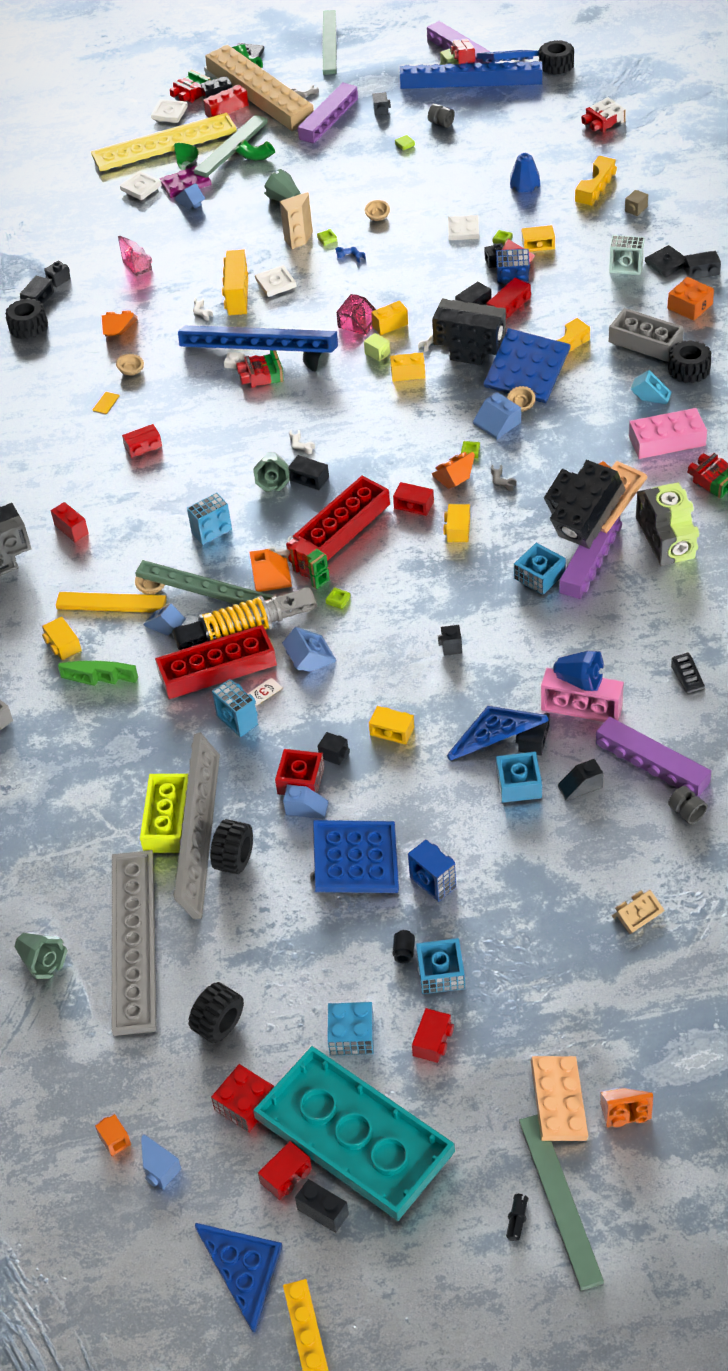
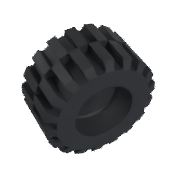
(556, 57)
(26, 318)
(689, 361)
(231, 846)
(216, 1012)

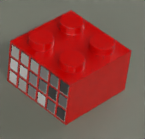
(299, 769)
(240, 1096)

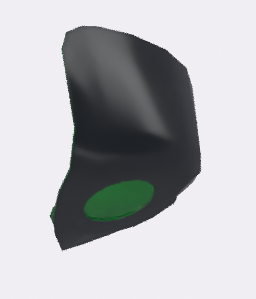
(184, 153)
(311, 360)

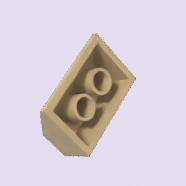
(296, 220)

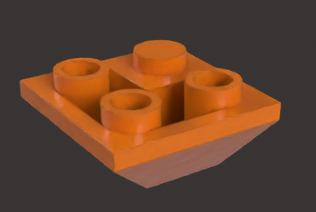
(117, 324)
(455, 470)
(269, 570)
(626, 1106)

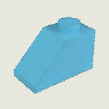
(650, 388)

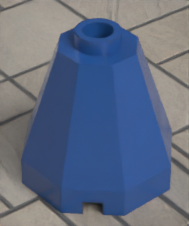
(524, 174)
(581, 669)

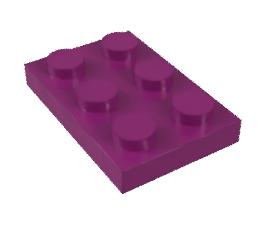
(177, 182)

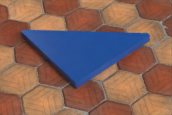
(493, 726)
(245, 1266)

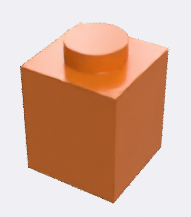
(113, 1134)

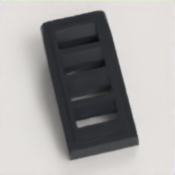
(682, 662)

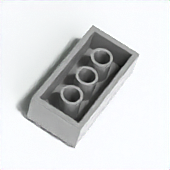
(645, 334)

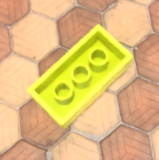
(164, 813)

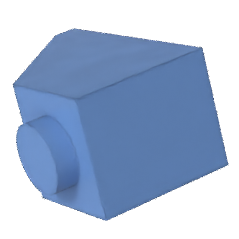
(191, 197)
(165, 619)
(304, 802)
(158, 1163)

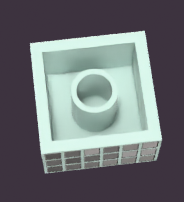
(626, 255)

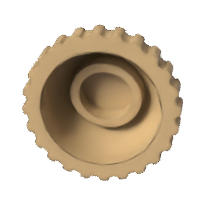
(377, 210)
(130, 364)
(522, 397)
(147, 586)

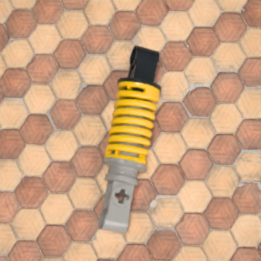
(243, 617)

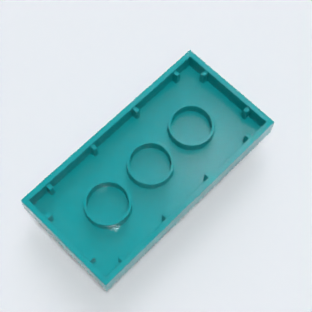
(355, 1132)

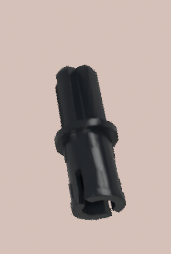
(517, 1217)

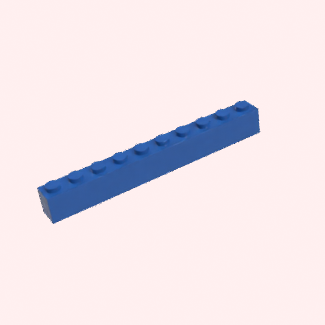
(471, 75)
(258, 338)

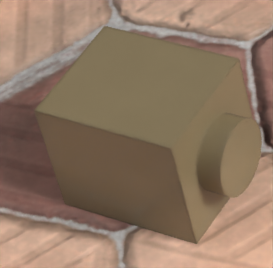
(636, 202)

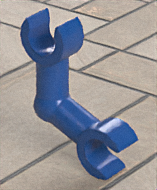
(341, 252)

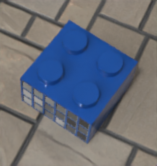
(512, 265)
(432, 870)

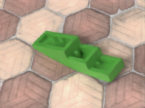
(93, 671)

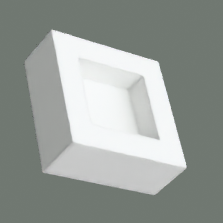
(233, 358)

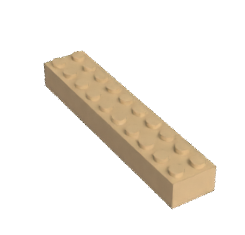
(261, 87)

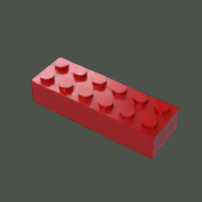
(345, 516)
(216, 661)

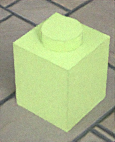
(377, 347)

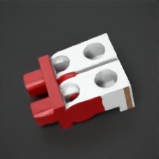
(604, 115)

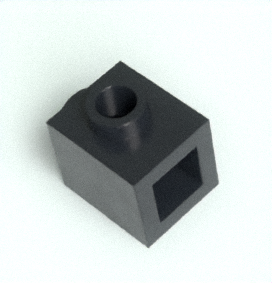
(381, 103)
(490, 254)
(58, 273)
(450, 640)
(334, 748)

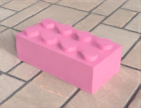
(667, 433)
(570, 700)

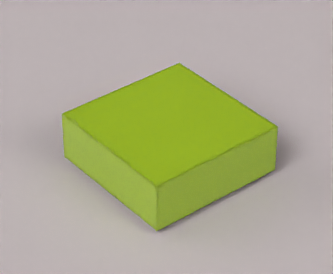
(404, 142)
(501, 236)
(327, 237)
(469, 447)
(338, 598)

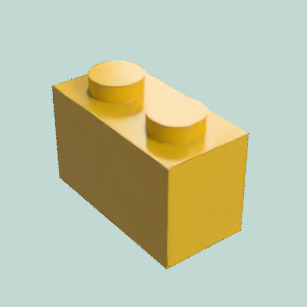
(538, 238)
(389, 317)
(407, 367)
(457, 523)
(61, 638)
(391, 725)

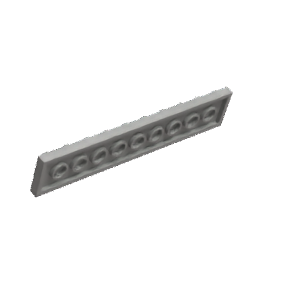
(197, 827)
(133, 943)

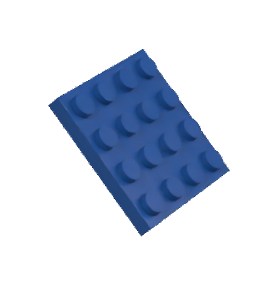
(527, 362)
(355, 856)

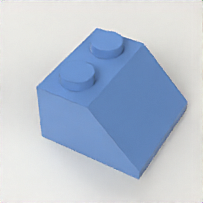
(498, 415)
(308, 650)

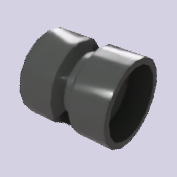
(441, 115)
(687, 804)

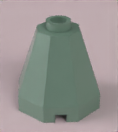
(281, 186)
(271, 472)
(41, 953)

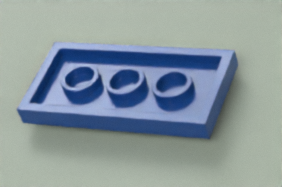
(508, 55)

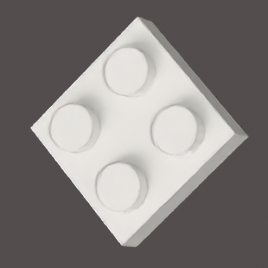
(169, 110)
(140, 185)
(463, 227)
(275, 281)

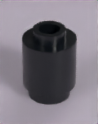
(403, 946)

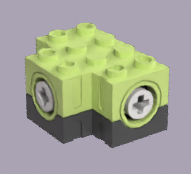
(667, 523)

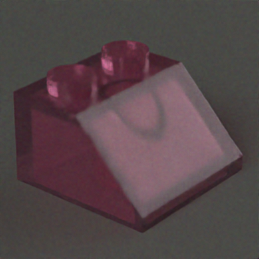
(134, 256)
(355, 314)

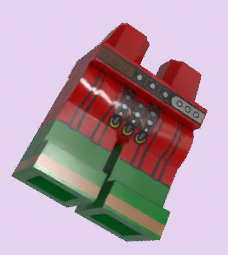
(189, 87)
(261, 369)
(710, 474)
(308, 562)

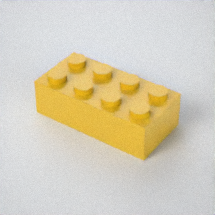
(235, 282)

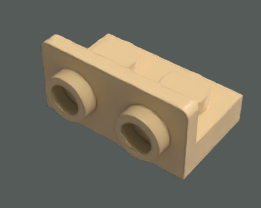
(639, 911)

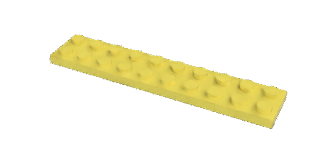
(163, 141)

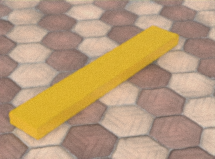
(110, 602)

